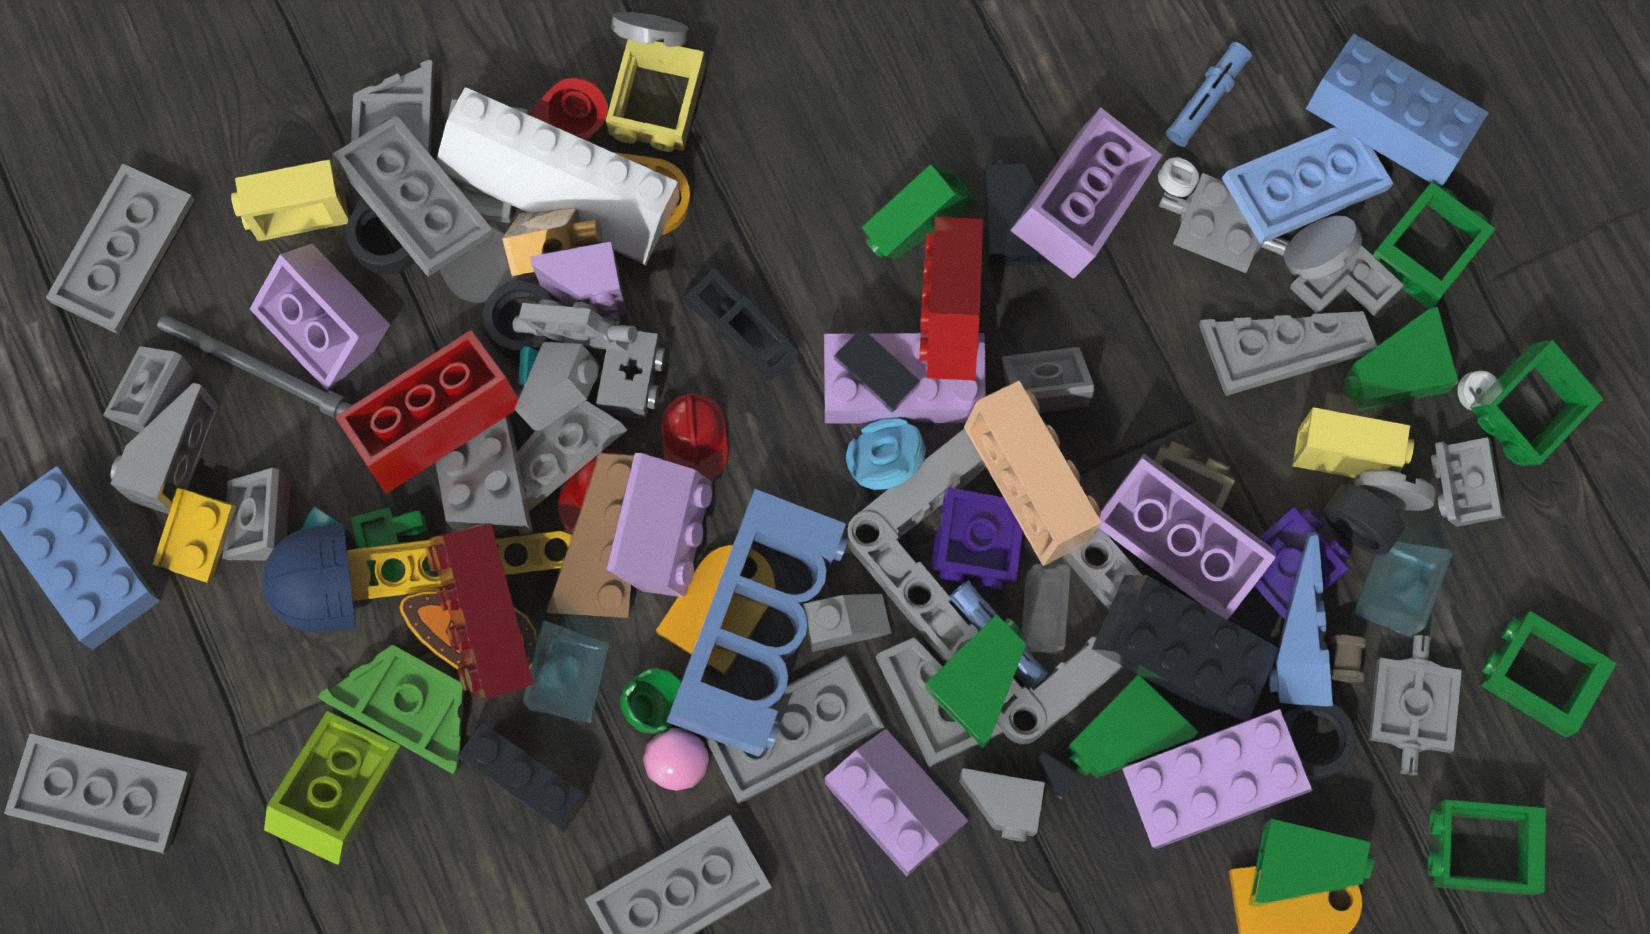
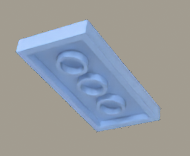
(1305, 182)

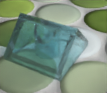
(1403, 587)
(565, 673)

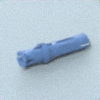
(1233, 60)
(979, 614)

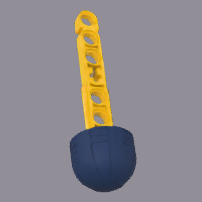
(315, 578)

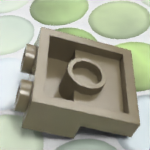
(1207, 479)

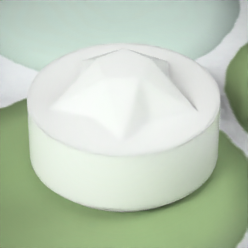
(1178, 177)
(1473, 386)

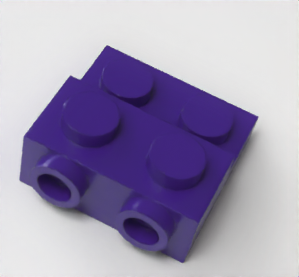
(977, 540)
(1288, 541)

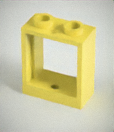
(660, 58)
(291, 200)
(1351, 444)

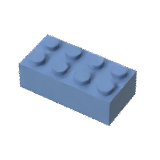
(1396, 110)
(75, 558)

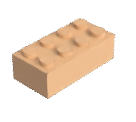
(1032, 472)

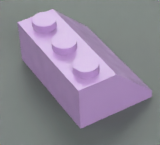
(583, 276)
(318, 315)
(660, 526)
(895, 801)

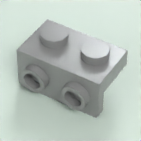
(1468, 482)

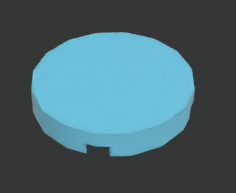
(885, 454)

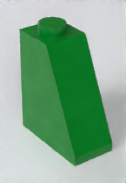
(913, 211)
(1405, 366)
(979, 677)
(1129, 731)
(1306, 863)

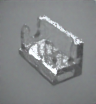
(1046, 608)

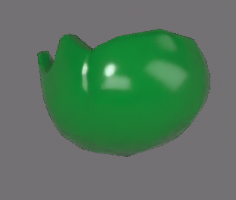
(649, 700)

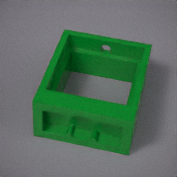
(1415, 278)
(1564, 380)
(1585, 693)
(1529, 847)

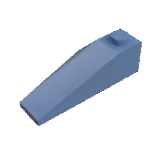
(1303, 657)

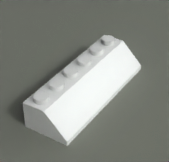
(554, 170)

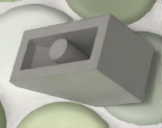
(556, 383)
(845, 620)
(1005, 802)

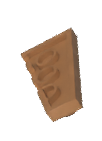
(583, 579)

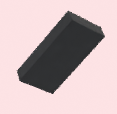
(877, 370)

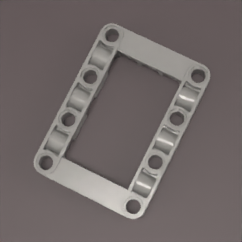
(940, 624)

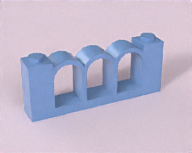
(793, 532)

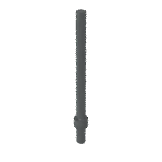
(329, 403)

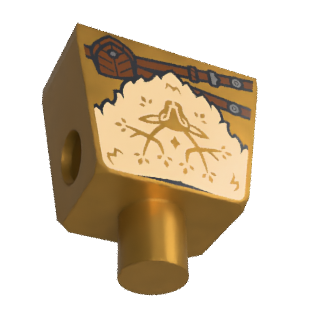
(547, 233)

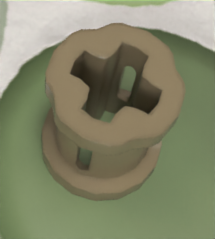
(1347, 658)

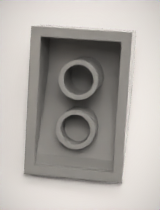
(166, 451)

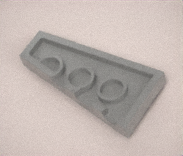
(1269, 350)
(564, 449)

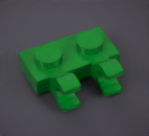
(383, 529)

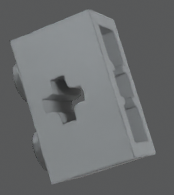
(627, 397)

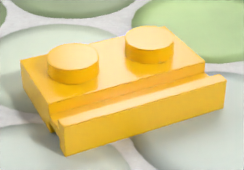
(194, 535)

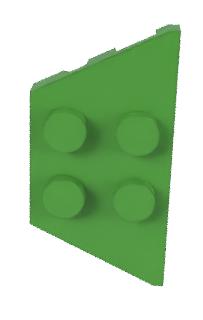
(406, 704)

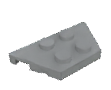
(404, 96)
(485, 482)

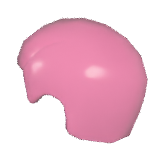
(676, 759)

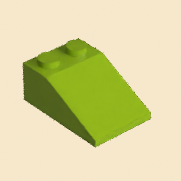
(330, 788)

